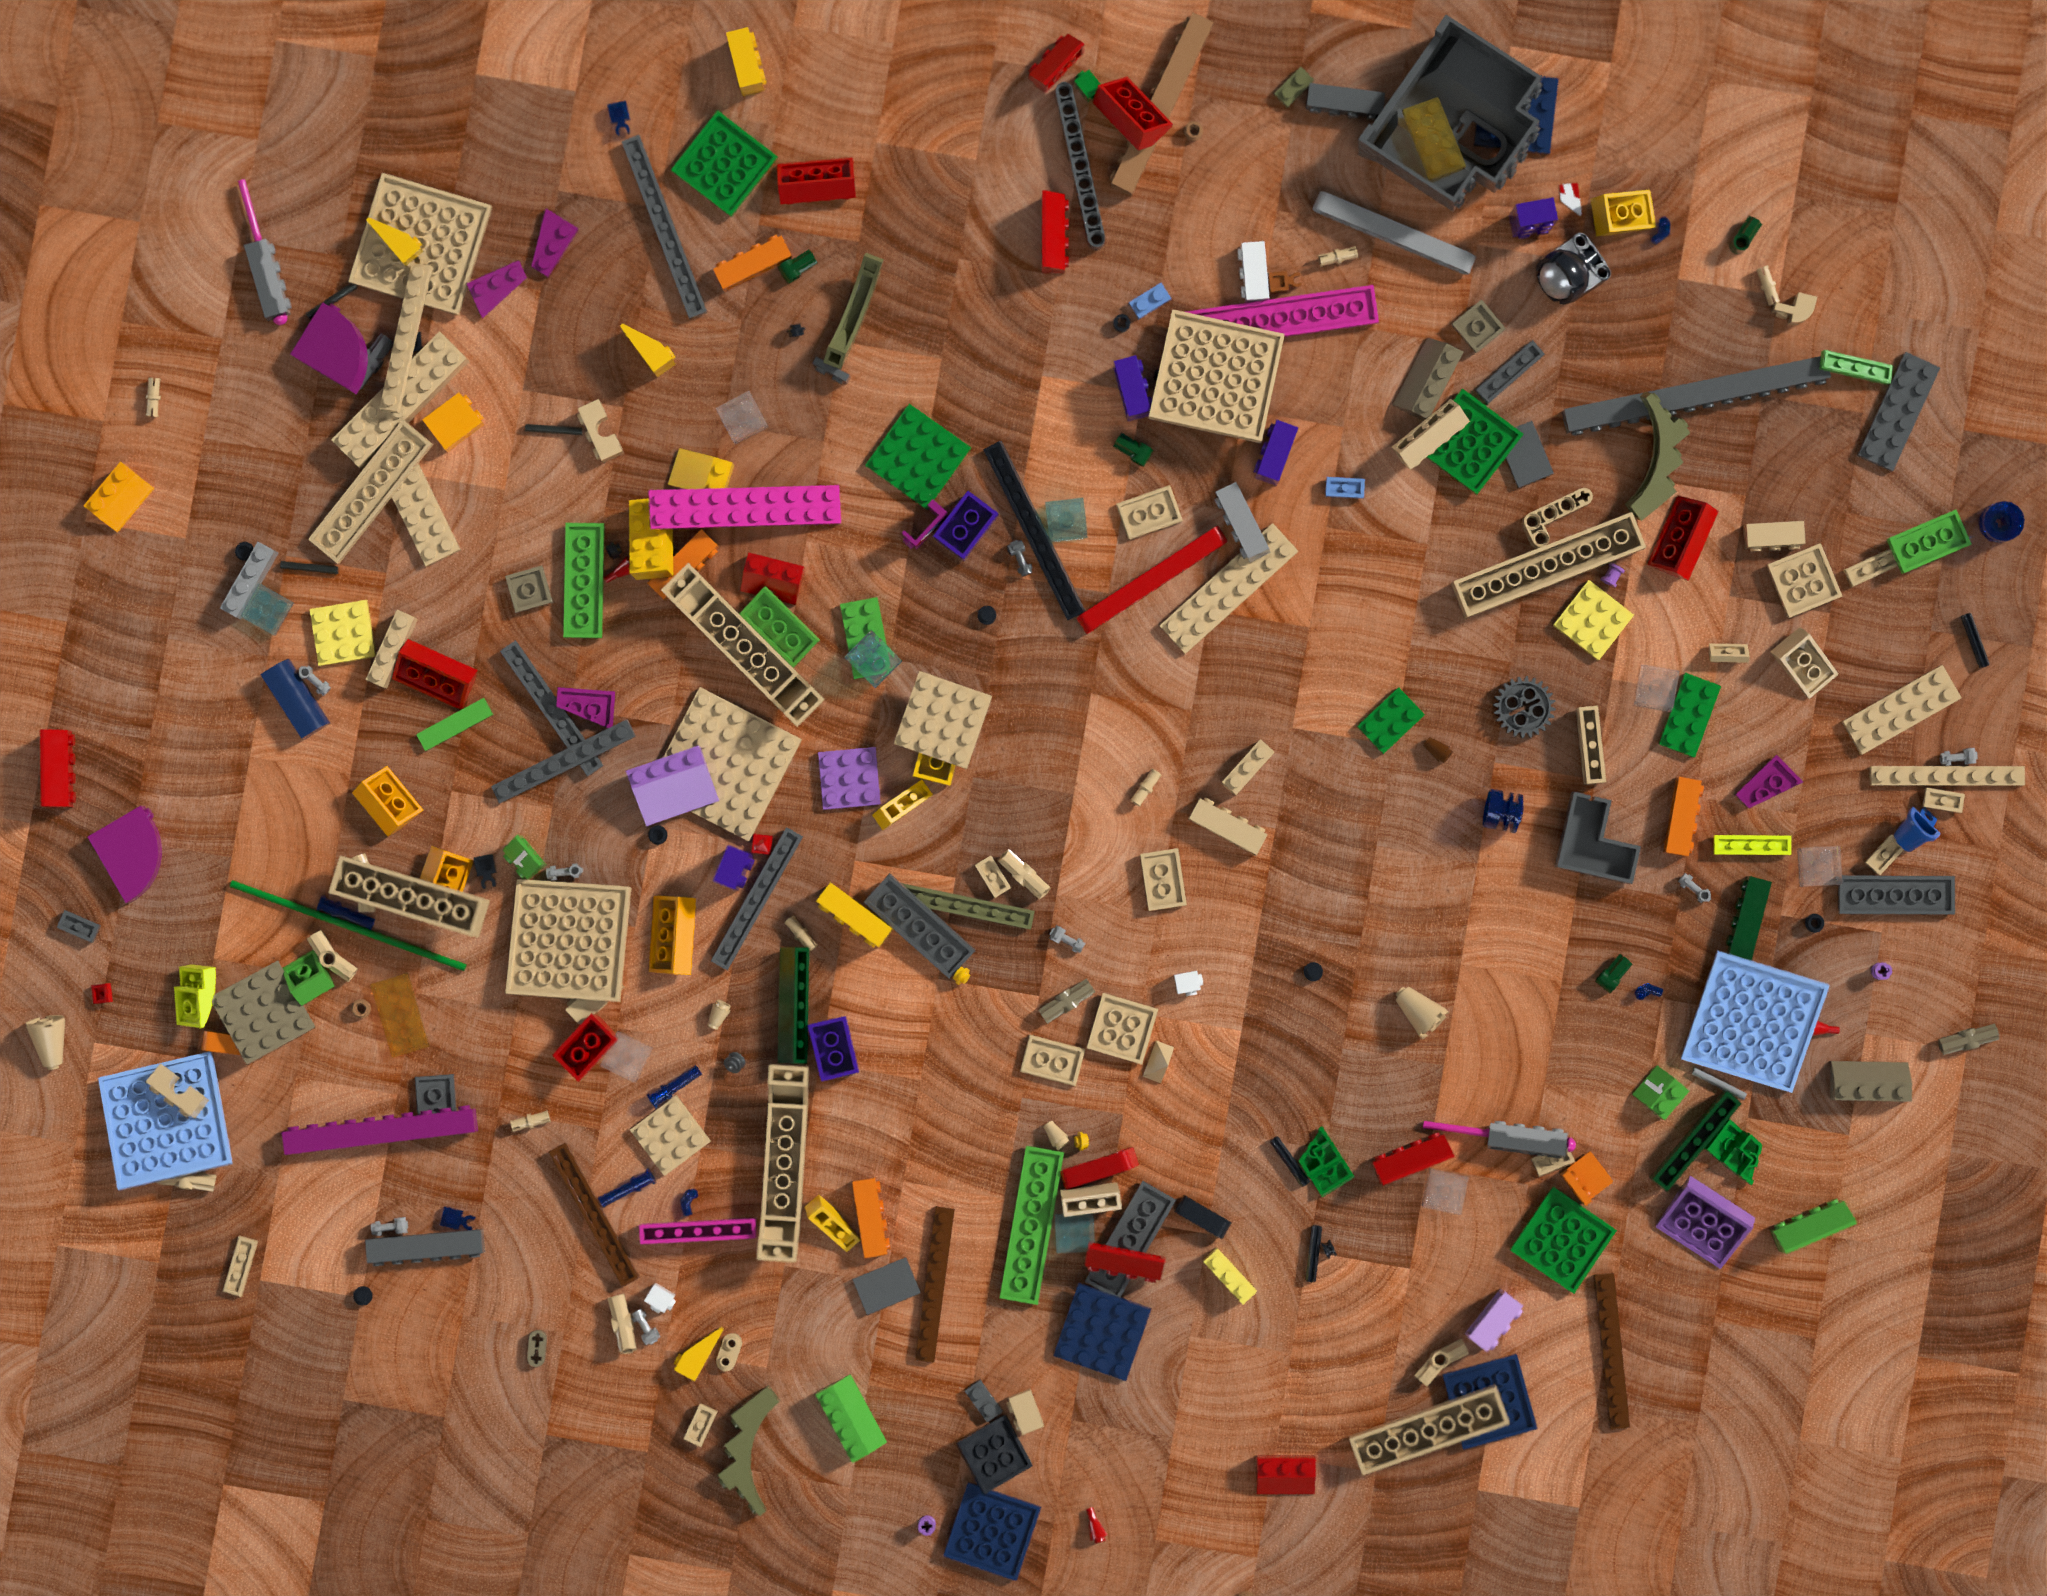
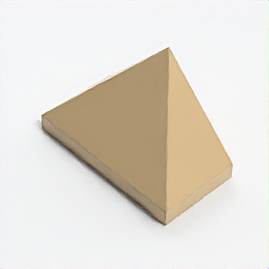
(1158, 1061)

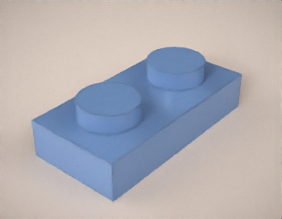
(1150, 301)
(1345, 487)

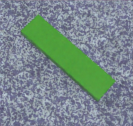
(1856, 367)
(454, 724)

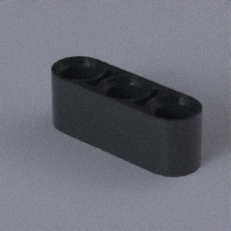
(1203, 1217)

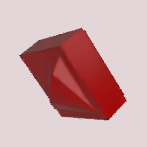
(762, 844)
(101, 993)

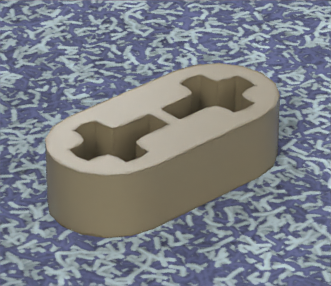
(532, 1348)

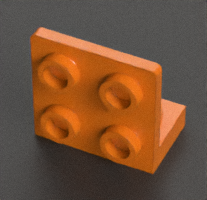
(1586, 1178)

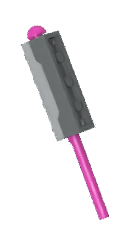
(264, 268)
(1516, 1138)

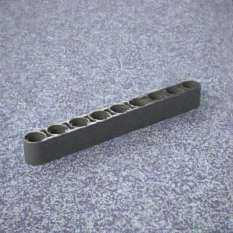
(1080, 156)

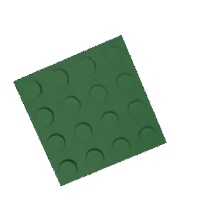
(724, 163)
(1479, 447)
(918, 456)
(1563, 1240)

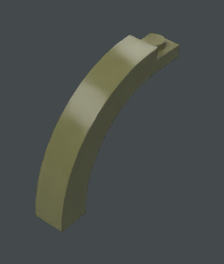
(855, 311)

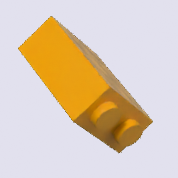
(454, 421)

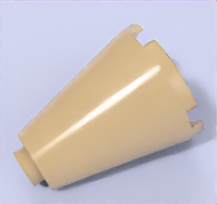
(1420, 1011)
(48, 1039)

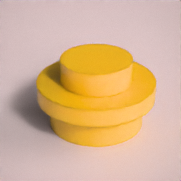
(961, 975)
(1081, 1141)

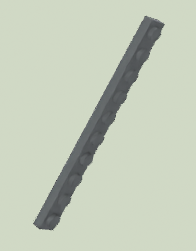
(664, 226)

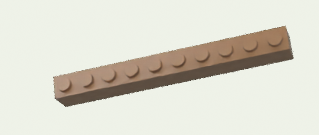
(1164, 97)

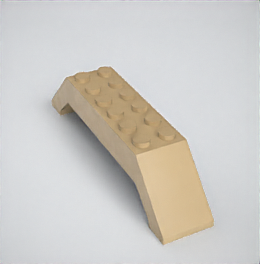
(742, 644)
(784, 1163)

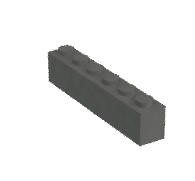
(425, 1246)

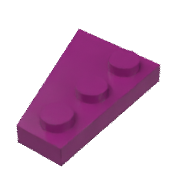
(552, 242)
(495, 286)
(588, 704)
(1768, 782)

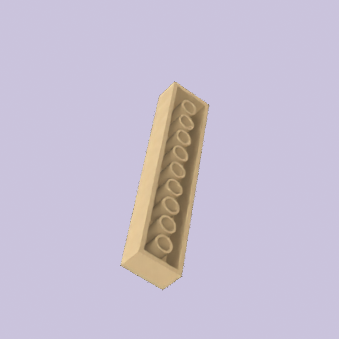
(1548, 565)

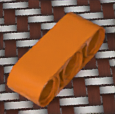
(218, 1042)

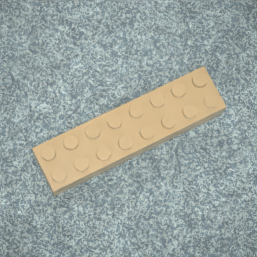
(428, 374)
(409, 896)
(1429, 1429)

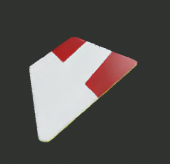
(1570, 196)

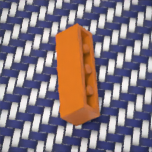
(752, 263)
(694, 552)
(1682, 816)
(870, 1217)

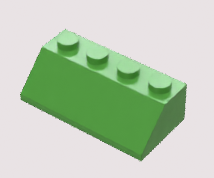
(1812, 1226)
(851, 1418)

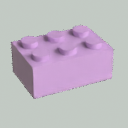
(1494, 1320)

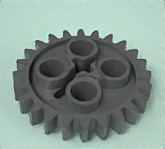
(1516, 691)

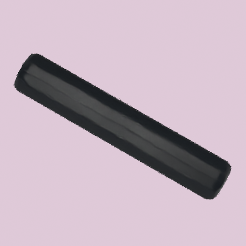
(1975, 640)
(1289, 1161)
(1313, 1255)

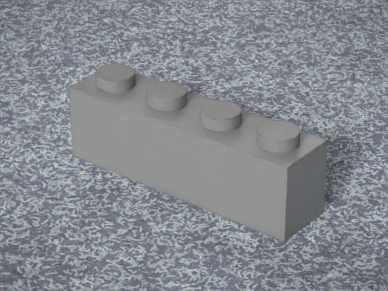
(1242, 521)
(249, 579)

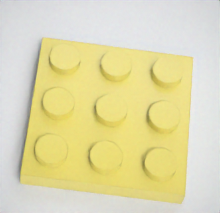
(1593, 620)
(343, 633)

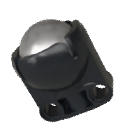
(1572, 270)

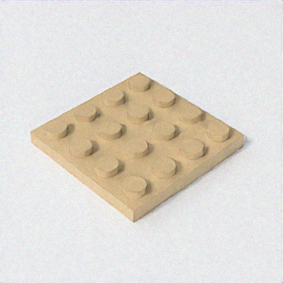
(943, 720)

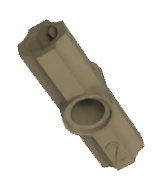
(1066, 1001)
(1968, 1039)

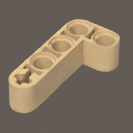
(1558, 512)

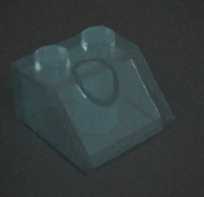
(1066, 519)
(873, 659)

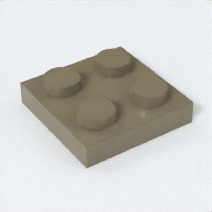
(1478, 326)
(529, 589)

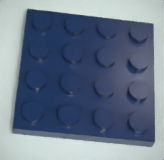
(1542, 109)
(1102, 1332)
(1511, 1386)
(992, 1531)

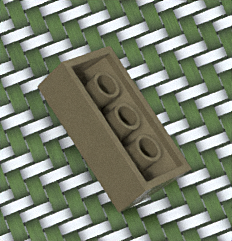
(1427, 378)
(1870, 1081)

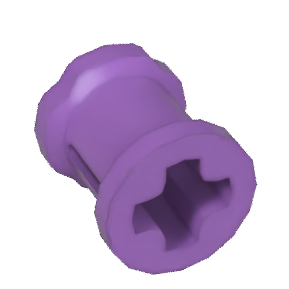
(1612, 575)
(1885, 975)
(931, 1520)

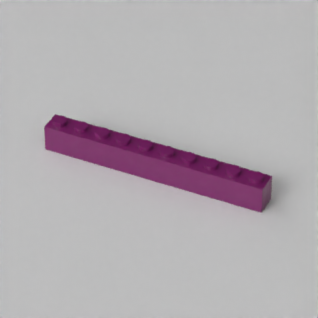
(379, 1131)

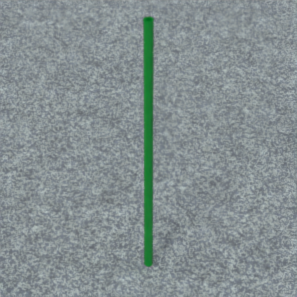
(348, 925)

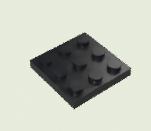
(994, 1454)

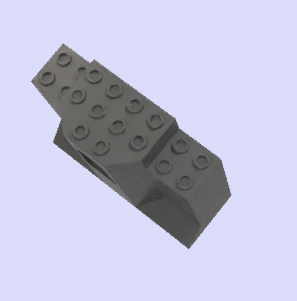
(1473, 85)

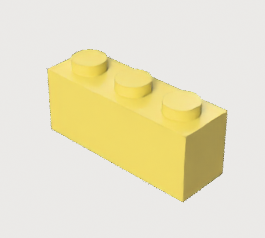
(1229, 1275)

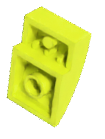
(194, 995)

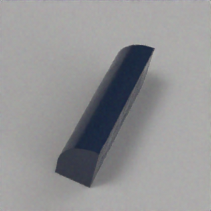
(295, 699)

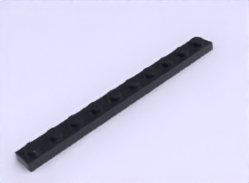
(1034, 530)

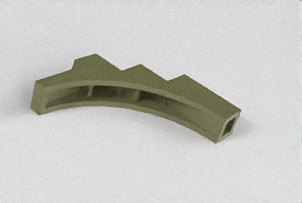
(1665, 459)
(739, 1472)

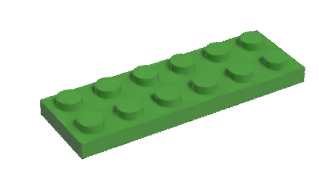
(584, 580)

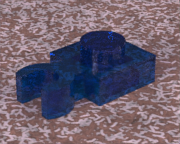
(619, 115)
(454, 1218)

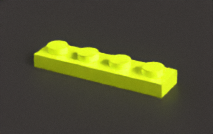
(1751, 845)

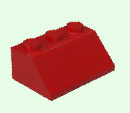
(1056, 62)
(778, 576)
(585, 1046)
(1286, 1474)

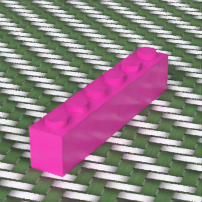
(698, 1230)

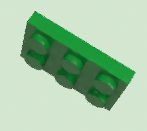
(1390, 720)

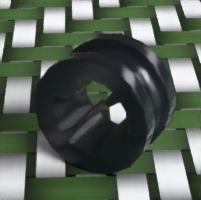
(1127, 324)
(1328, 1249)

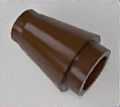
(1439, 750)

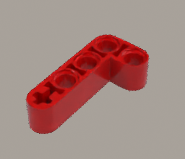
(1099, 1168)

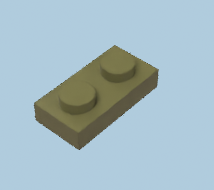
(1293, 87)

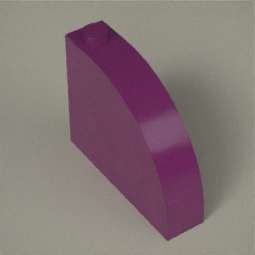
(334, 348)
(130, 852)

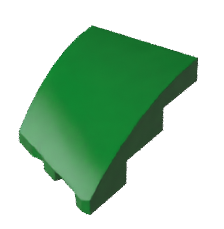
(1736, 1150)
(1325, 1164)

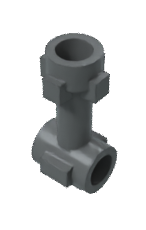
(1016, 548)

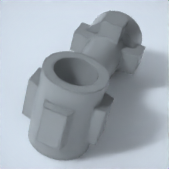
(306, 672)
(1968, 756)
(575, 871)
(1702, 895)
(1058, 934)
(400, 1226)
(650, 1335)

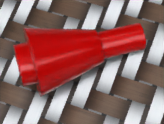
(621, 570)
(1822, 1028)
(1096, 1530)

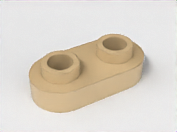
(729, 1352)

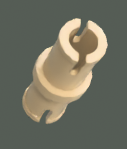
(1337, 256)
(1768, 285)
(153, 397)
(1145, 787)
(800, 933)
(530, 1121)

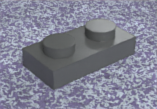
(838, 375)
(78, 926)
(983, 1400)

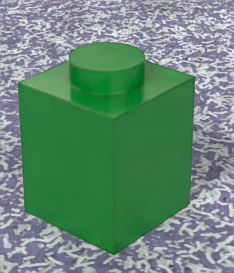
(1086, 84)

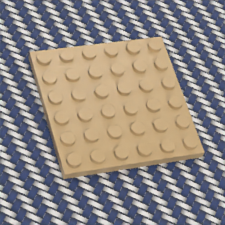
(449, 235)
(1216, 376)
(742, 756)
(568, 940)

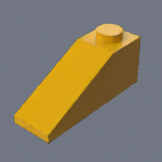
(399, 242)
(902, 805)
(831, 1223)
(694, 1358)

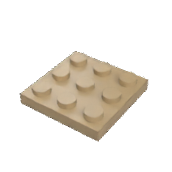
(1804, 580)
(1122, 1028)
(670, 1135)

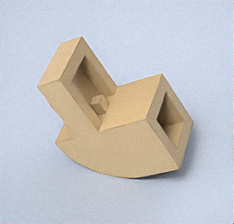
(1800, 311)

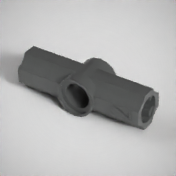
(376, 356)

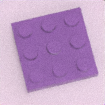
(849, 778)

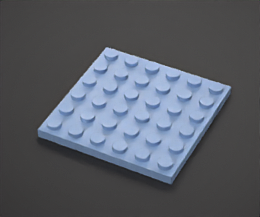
(1754, 1021)
(154, 1139)

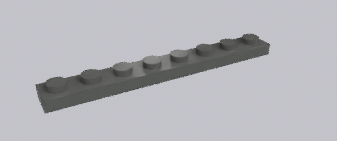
(547, 701)
(563, 761)
(757, 898)

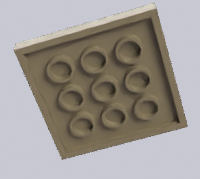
(261, 1013)

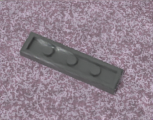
(1509, 372)

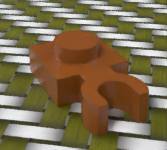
(1280, 281)

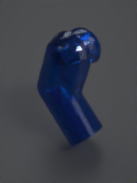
(1664, 227)
(1647, 989)
(686, 1200)

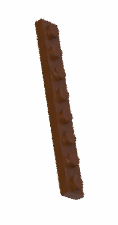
(594, 1214)
(934, 1284)
(1612, 1351)

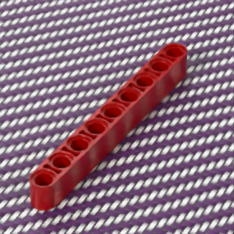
(1152, 579)

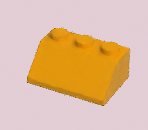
(119, 496)
(387, 801)
(446, 869)

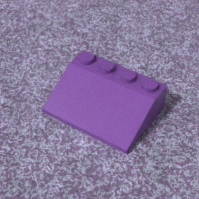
(672, 785)
(1705, 1222)

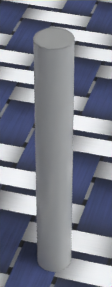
(1718, 1083)

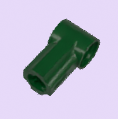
(1745, 234)
(793, 268)
(1136, 451)
(1610, 977)

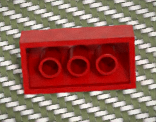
(1131, 112)
(816, 181)
(1053, 232)
(1683, 537)
(434, 674)
(57, 768)
(1412, 1159)
(1124, 1261)

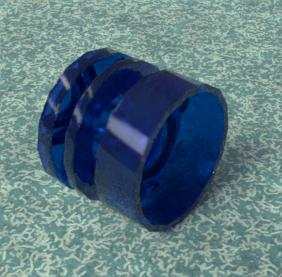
(2011, 517)
(1502, 810)

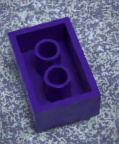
(1533, 218)
(1132, 387)
(1275, 452)
(965, 525)
(733, 868)
(833, 1048)

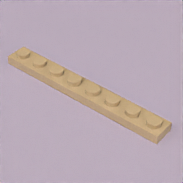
(405, 338)
(1947, 775)

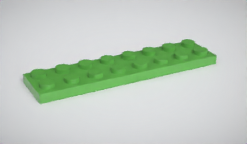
(1031, 1225)

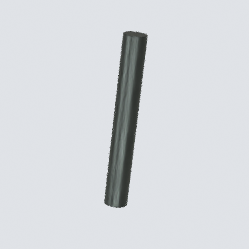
(333, 299)
(553, 429)
(309, 567)

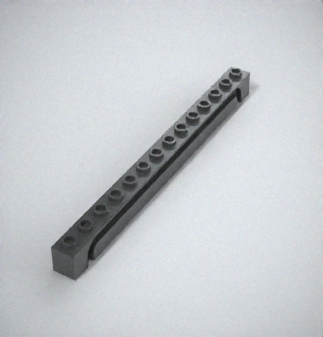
(1697, 394)

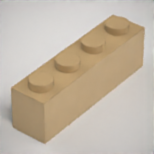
(1430, 434)
(385, 660)
(1590, 745)
(1227, 826)

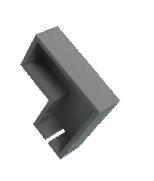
(1584, 845)

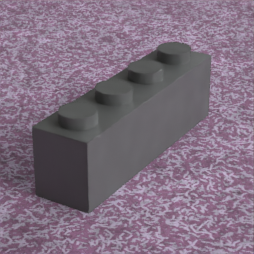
(1344, 101)

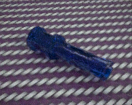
(336, 909)
(666, 1091)
(635, 1184)

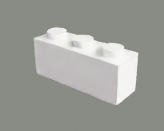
(1253, 271)

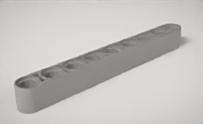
(1394, 233)

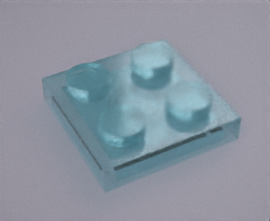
(267, 609)
(1074, 1232)

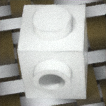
(1188, 983)
(660, 1299)

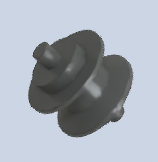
(734, 1062)

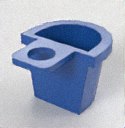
(1916, 829)

